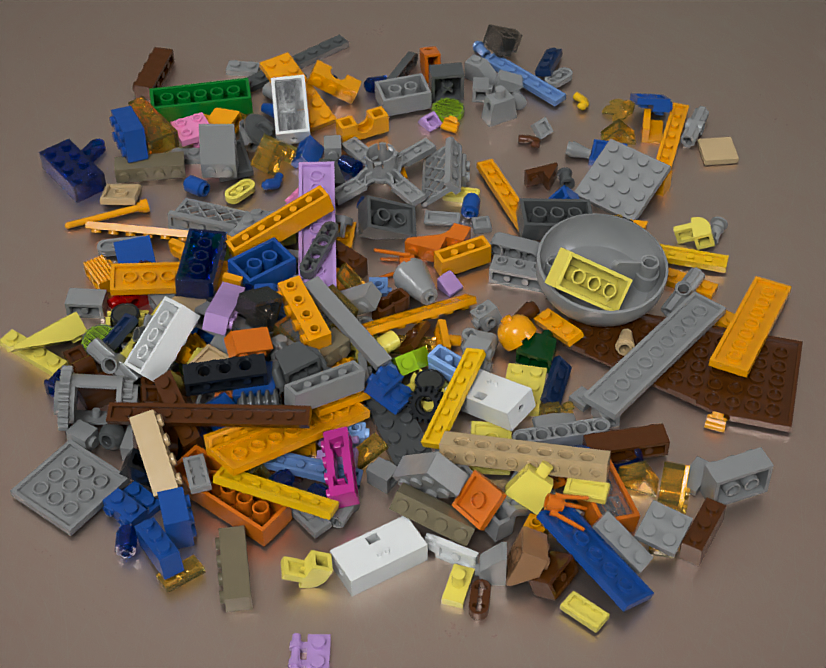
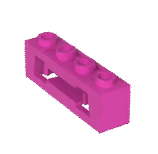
(340, 441)

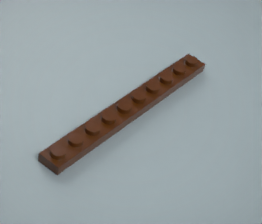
(215, 414)

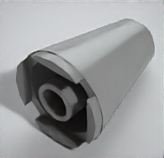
(416, 281)

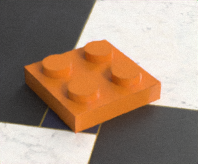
(479, 500)

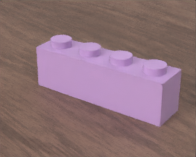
(221, 311)

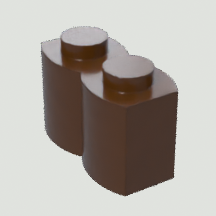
(395, 302)

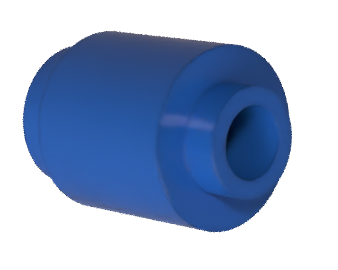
(196, 186)
(470, 205)

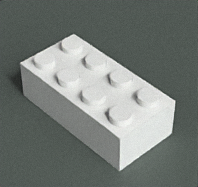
(162, 339)

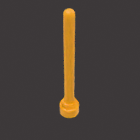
(141, 206)

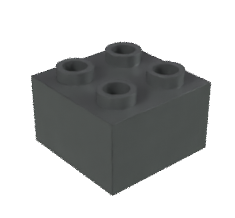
(446, 81)

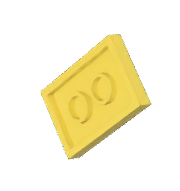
(529, 376)
(492, 430)

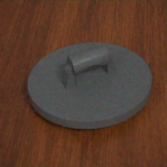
(256, 126)

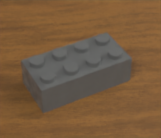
(539, 215)

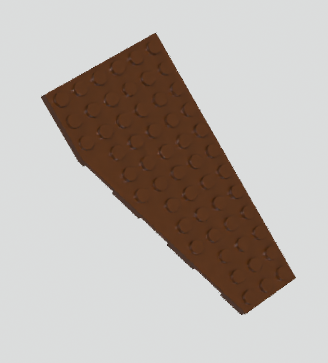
(759, 400)

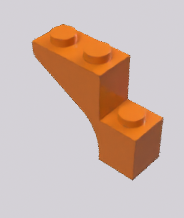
(424, 246)

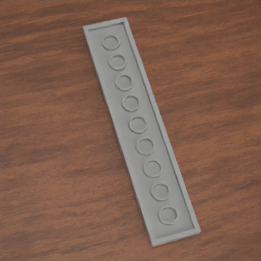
(653, 355)

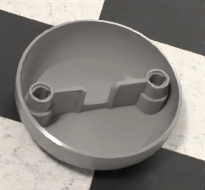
(615, 245)

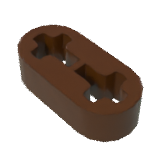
(484, 600)

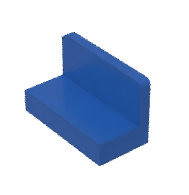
(307, 151)

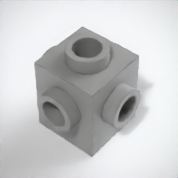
(485, 316)

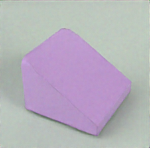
(430, 121)
(449, 283)

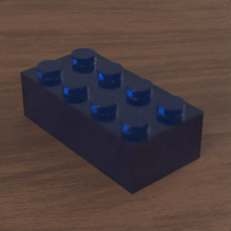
(72, 170)
(201, 263)

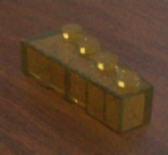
(673, 492)

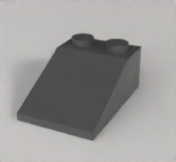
(386, 219)

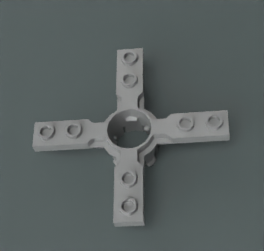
(390, 174)

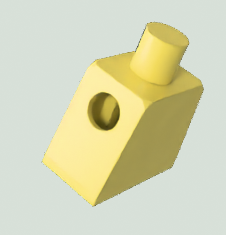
(531, 486)

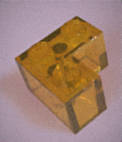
(271, 153)

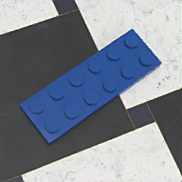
(597, 559)

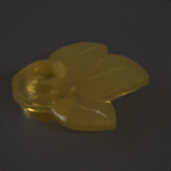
(619, 109)

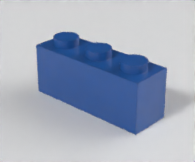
(159, 548)

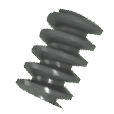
(267, 399)

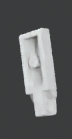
(451, 552)

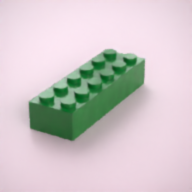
(189, 99)

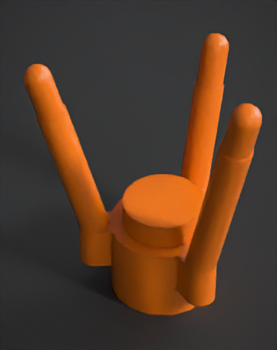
(402, 257)
(557, 502)

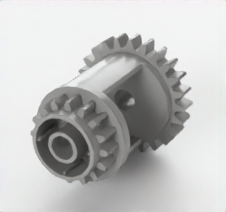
(67, 396)

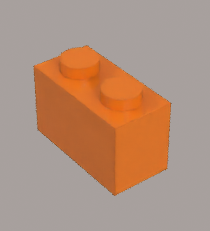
(248, 342)

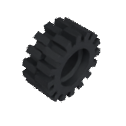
(416, 398)

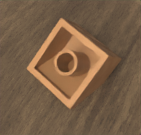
(527, 556)

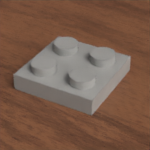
(663, 528)

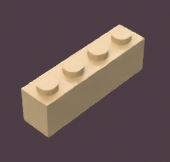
(155, 451)

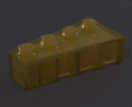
(158, 131)

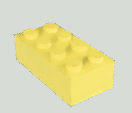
(588, 280)

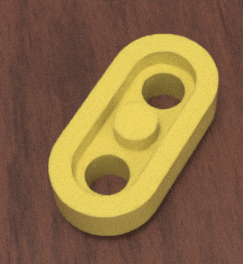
(240, 191)

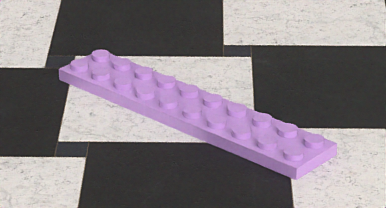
(310, 176)

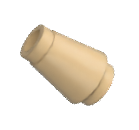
(625, 342)

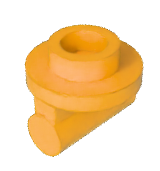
(450, 124)
(715, 422)

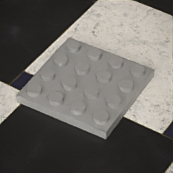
(622, 180)
(69, 487)

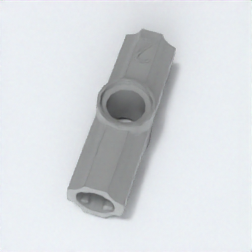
(694, 126)
(688, 284)
(105, 355)

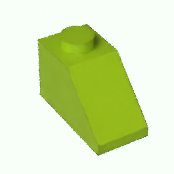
(411, 361)

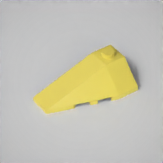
(60, 332)

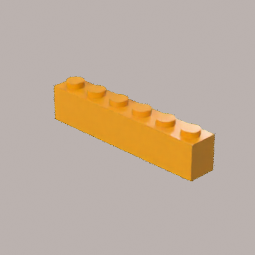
(284, 221)

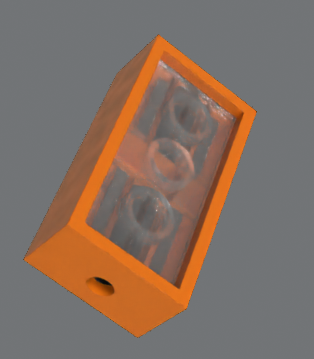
(618, 504)

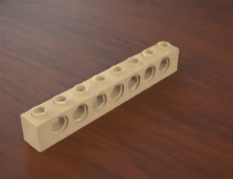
(516, 454)

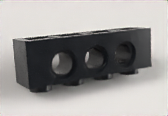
(225, 374)

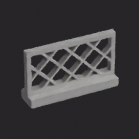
(451, 170)
(183, 219)

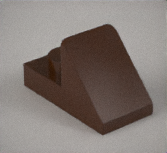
(541, 175)

